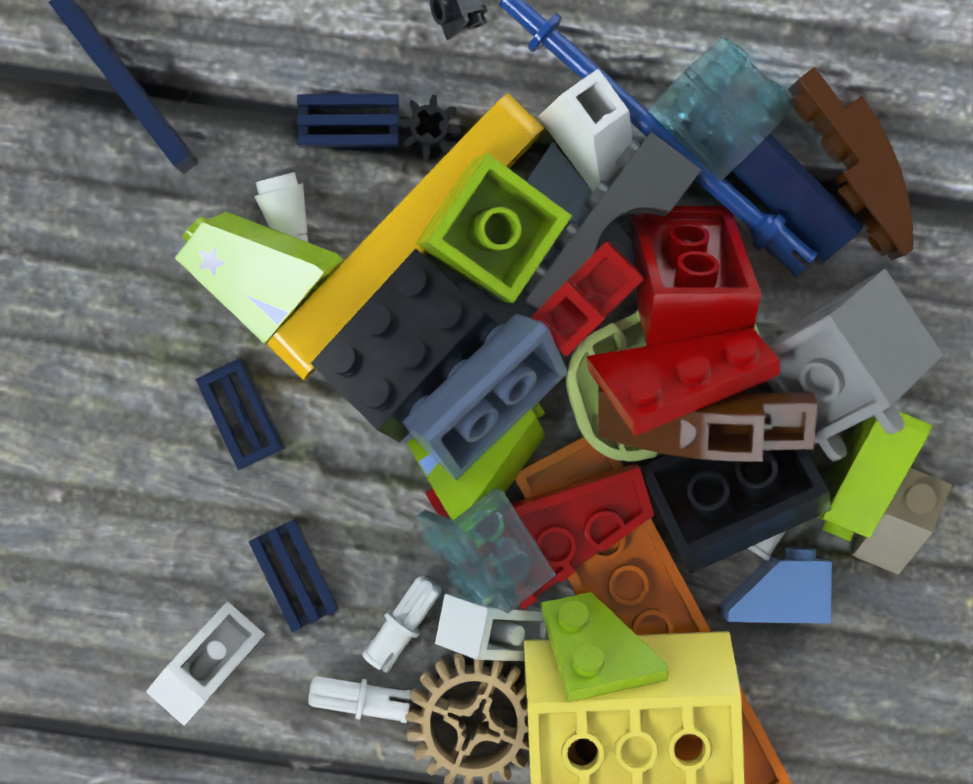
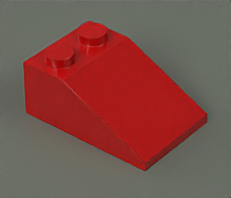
(693, 274)

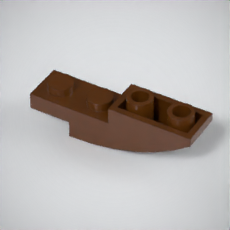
(873, 178)
(726, 430)

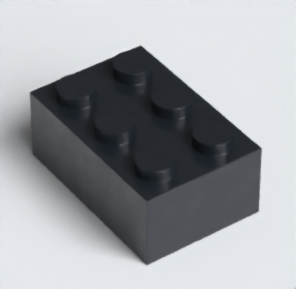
(403, 344)
(732, 505)

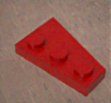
(681, 376)
(584, 519)

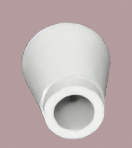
(283, 205)

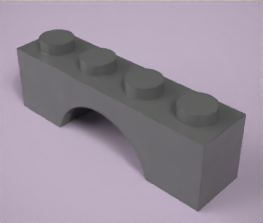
(649, 184)

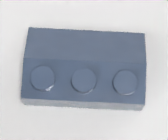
(487, 394)

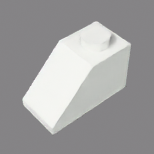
(487, 631)
(205, 663)

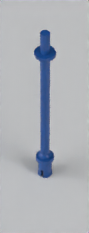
(766, 229)

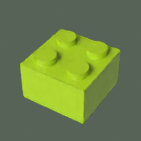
(493, 229)

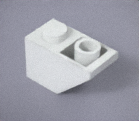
(590, 128)

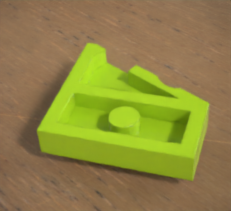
(597, 649)

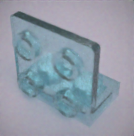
(721, 107)
(488, 552)

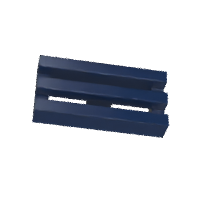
(304, 120)
(222, 422)
(271, 574)

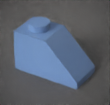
(784, 590)

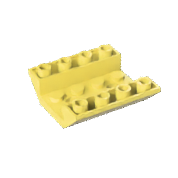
(641, 724)

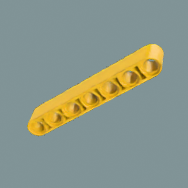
(502, 133)

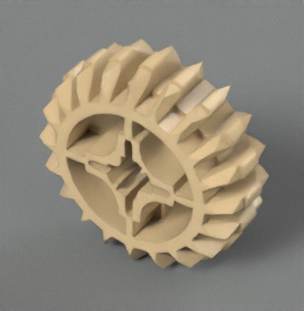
(495, 730)

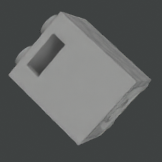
(856, 358)

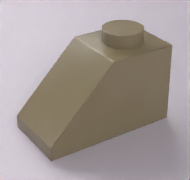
(905, 523)

